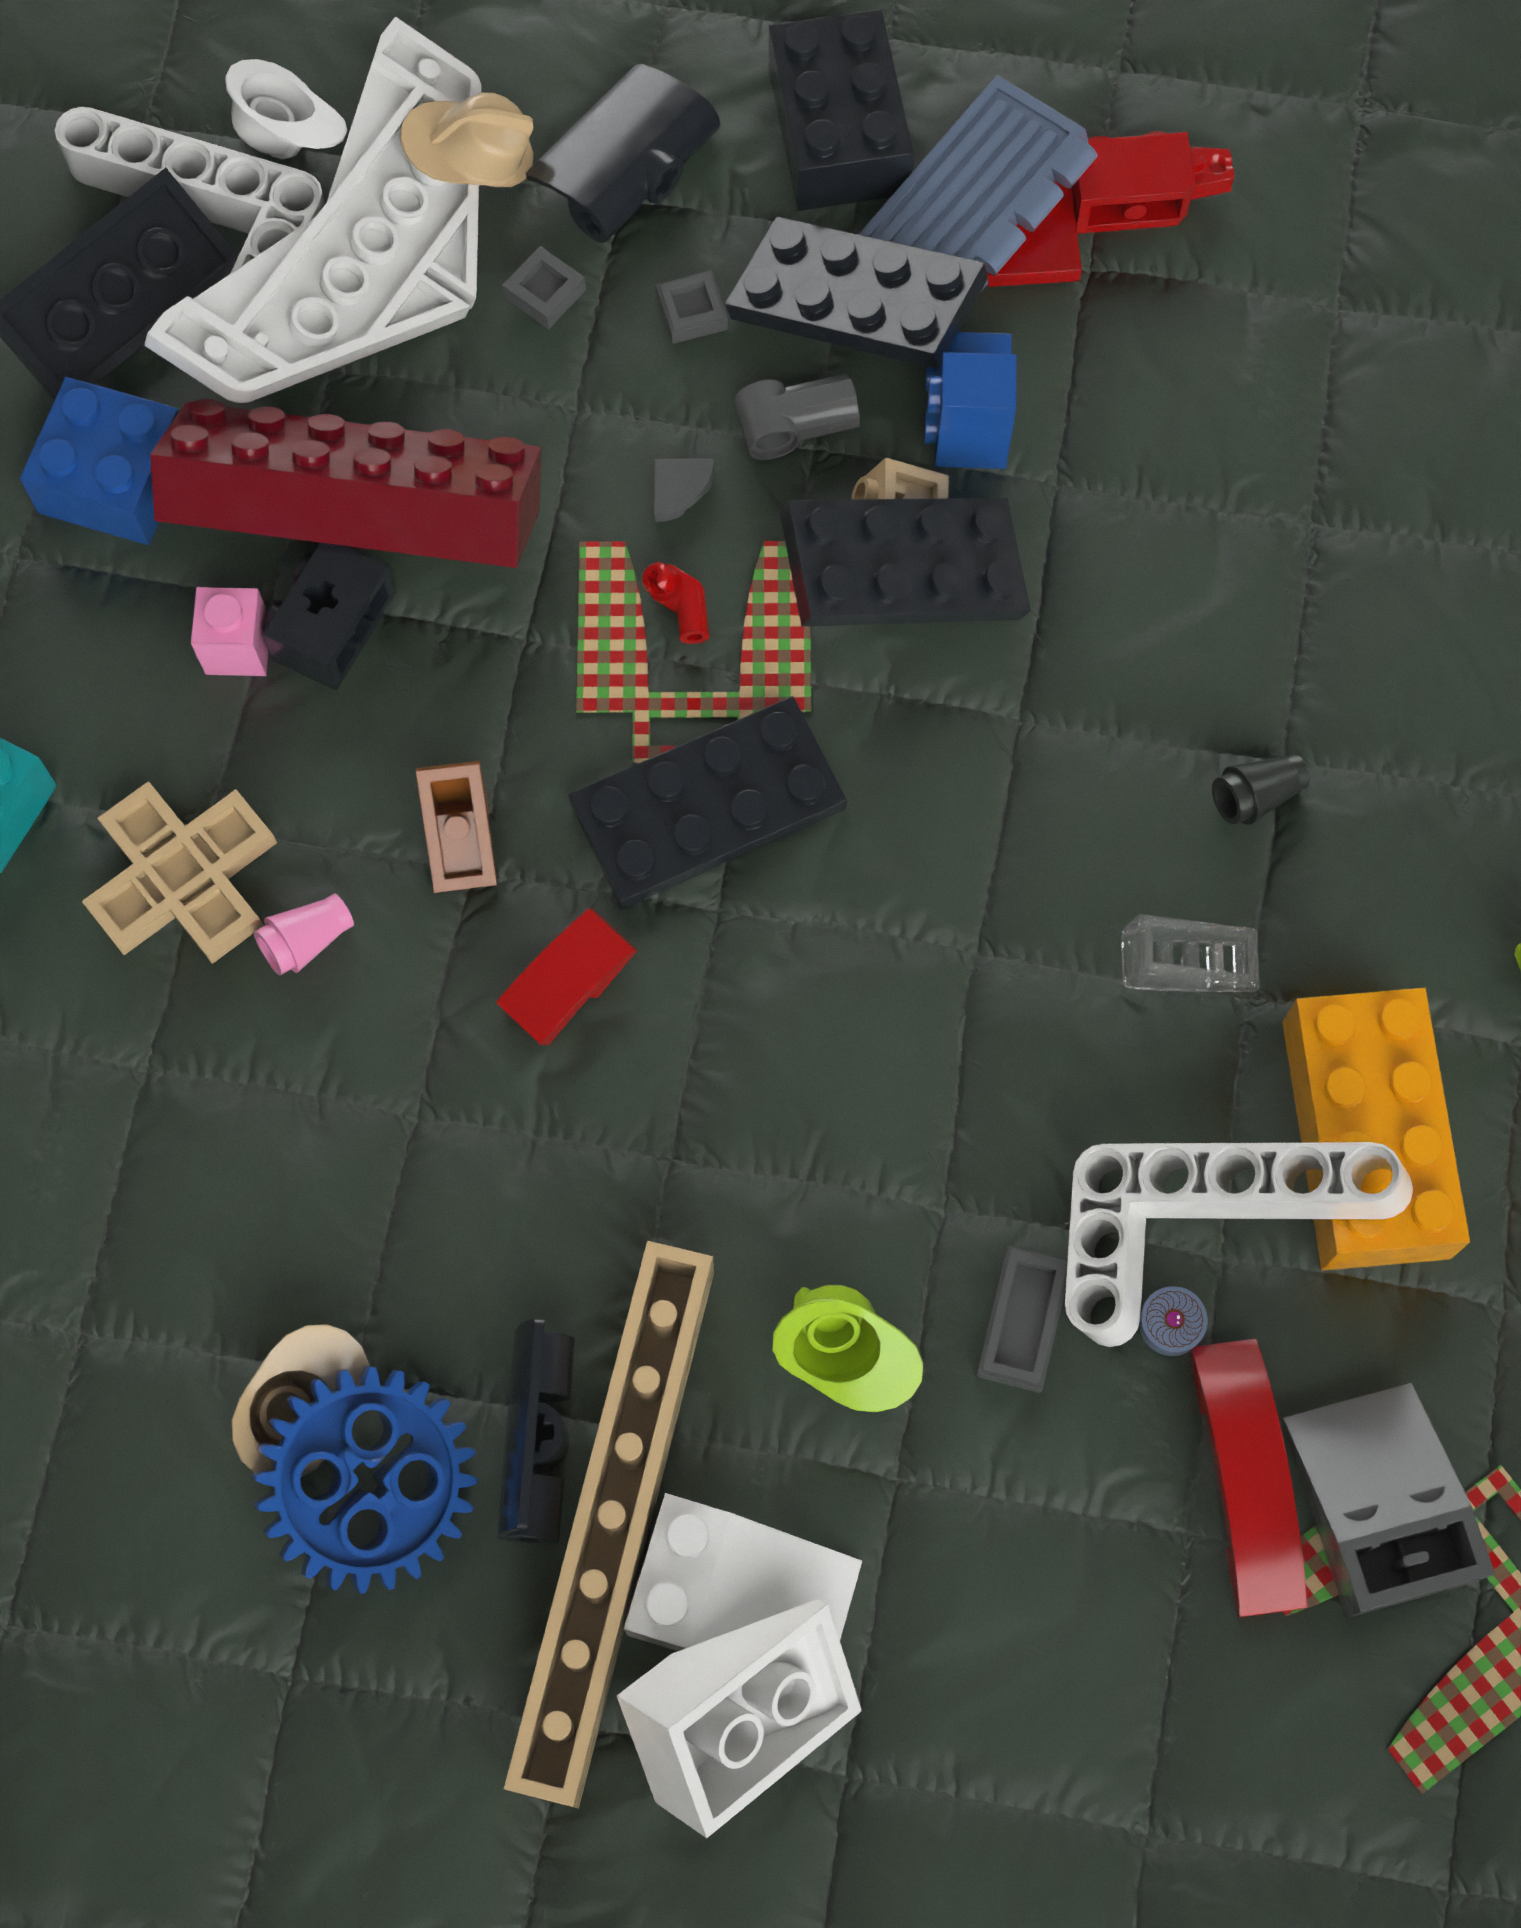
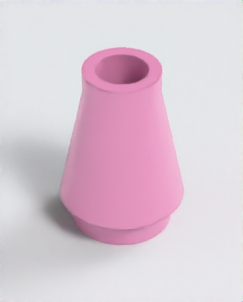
(300, 934)

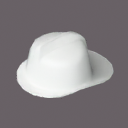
(278, 110)

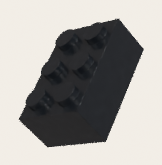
(839, 109)

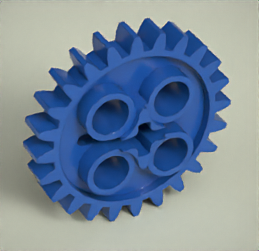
(405, 1524)

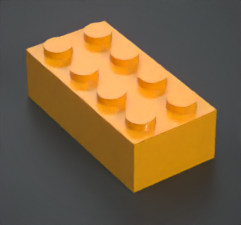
(1373, 1074)

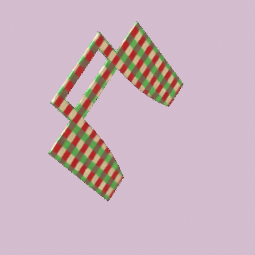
(614, 649)
(1481, 1689)

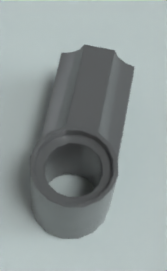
(780, 417)

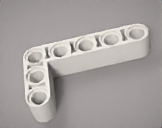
(126, 154)
(1203, 1196)

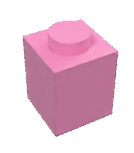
(230, 631)

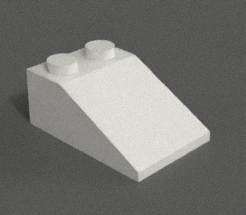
(725, 1572)
(739, 1712)

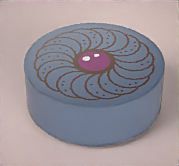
(1173, 1321)

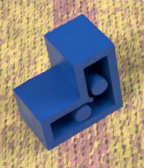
(972, 402)

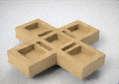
(180, 872)

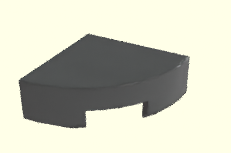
(680, 485)

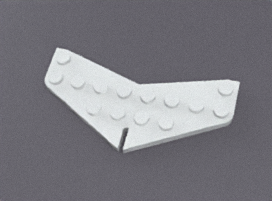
(364, 274)

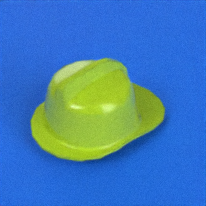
(847, 1350)

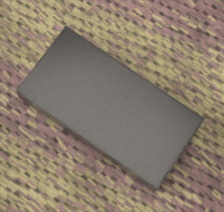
(1023, 1319)

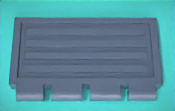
(986, 179)

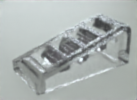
(1163, 932)

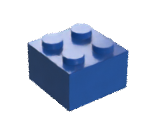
(97, 461)

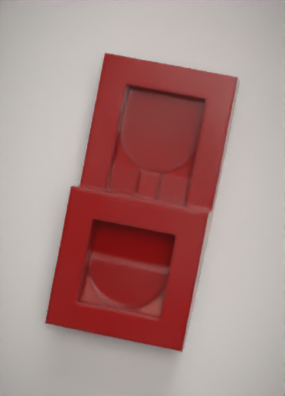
(565, 975)

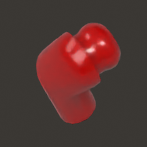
(681, 595)

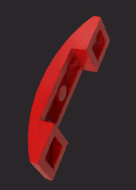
(1251, 1478)

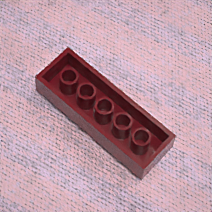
(347, 483)

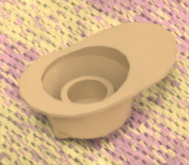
(470, 141)
(287, 1372)

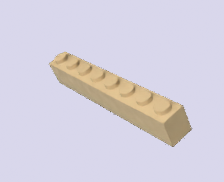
(611, 1527)

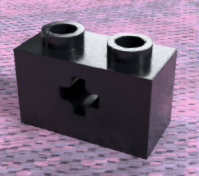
(328, 642)

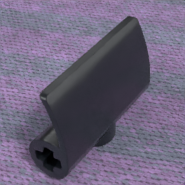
(627, 150)
(539, 1374)

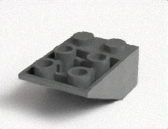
(1386, 1500)

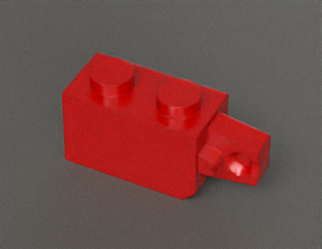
(1147, 181)

